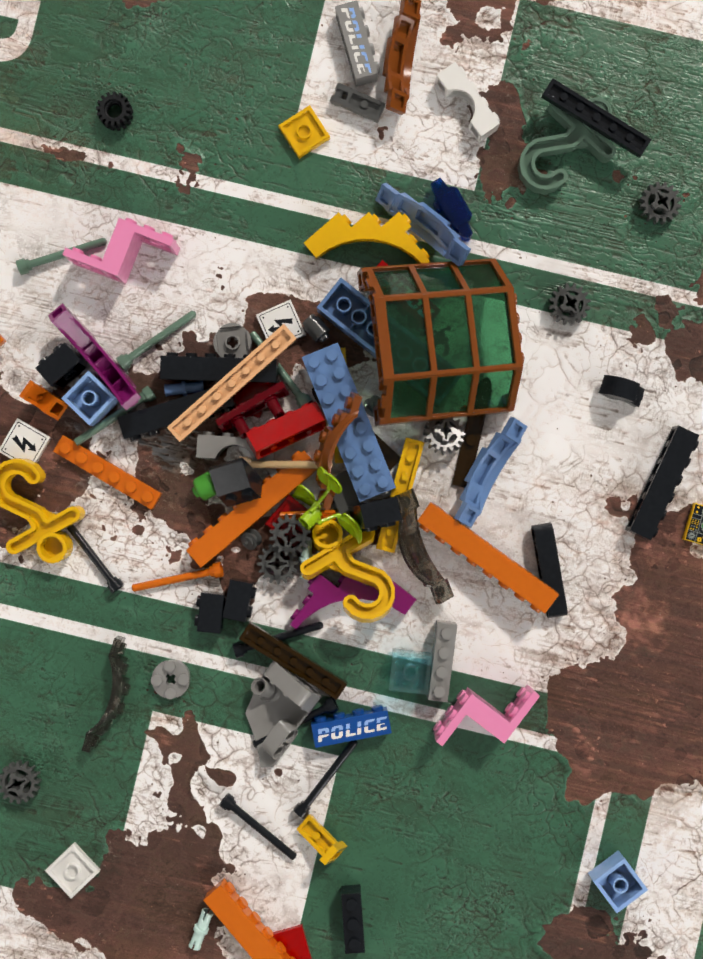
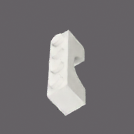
(454, 83)

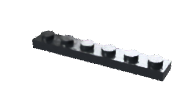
(596, 118)

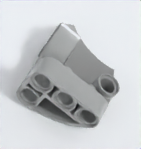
(278, 710)

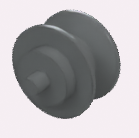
(369, 404)
(251, 539)

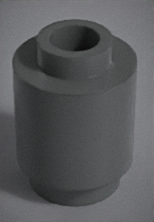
(316, 328)

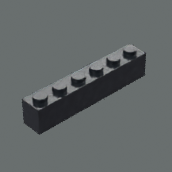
(209, 367)
(160, 416)
(662, 482)

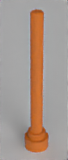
(215, 570)

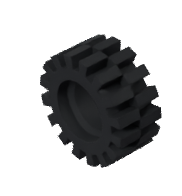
(109, 101)

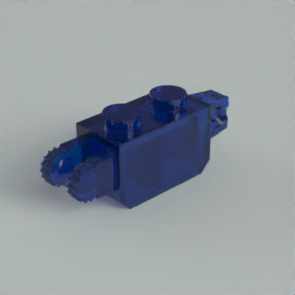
(452, 207)

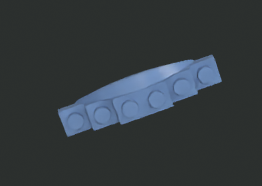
(425, 223)
(486, 470)

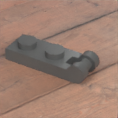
(358, 102)

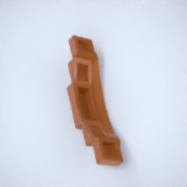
(400, 56)
(329, 439)

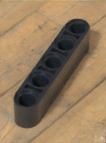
(549, 566)

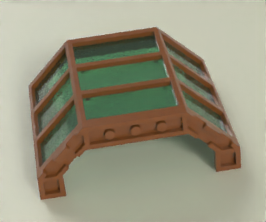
(443, 340)

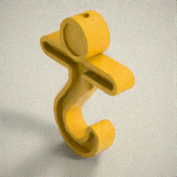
(46, 527)
(337, 554)

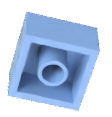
(90, 398)
(617, 881)

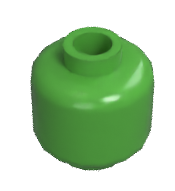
(204, 486)

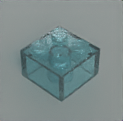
(409, 671)

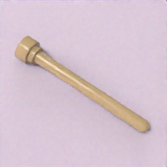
(281, 464)

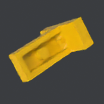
(321, 840)

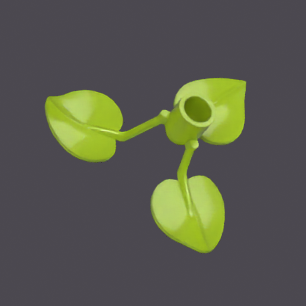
(313, 514)

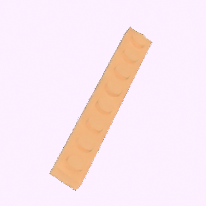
(232, 383)

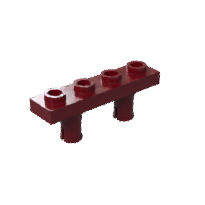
(245, 410)

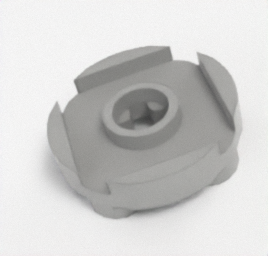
(235, 331)
(160, 683)

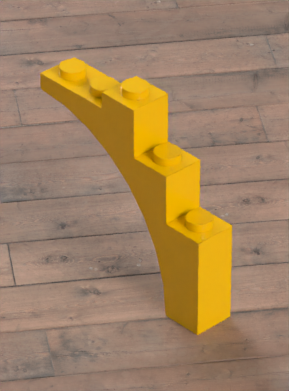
(367, 229)

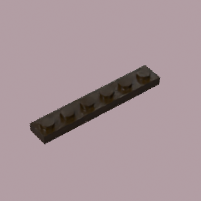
(293, 660)

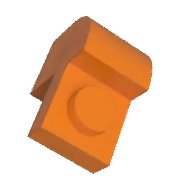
(44, 400)

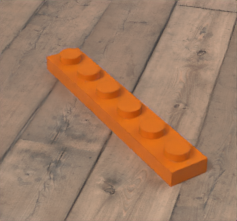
(107, 472)

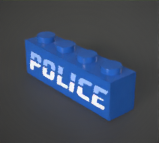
(350, 726)

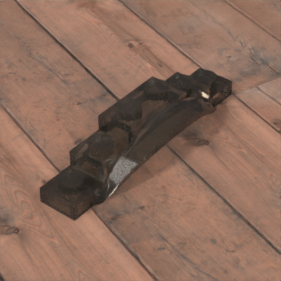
(415, 551)
(120, 689)

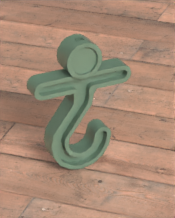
(576, 137)

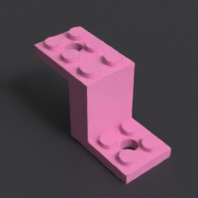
(122, 250)
(485, 714)

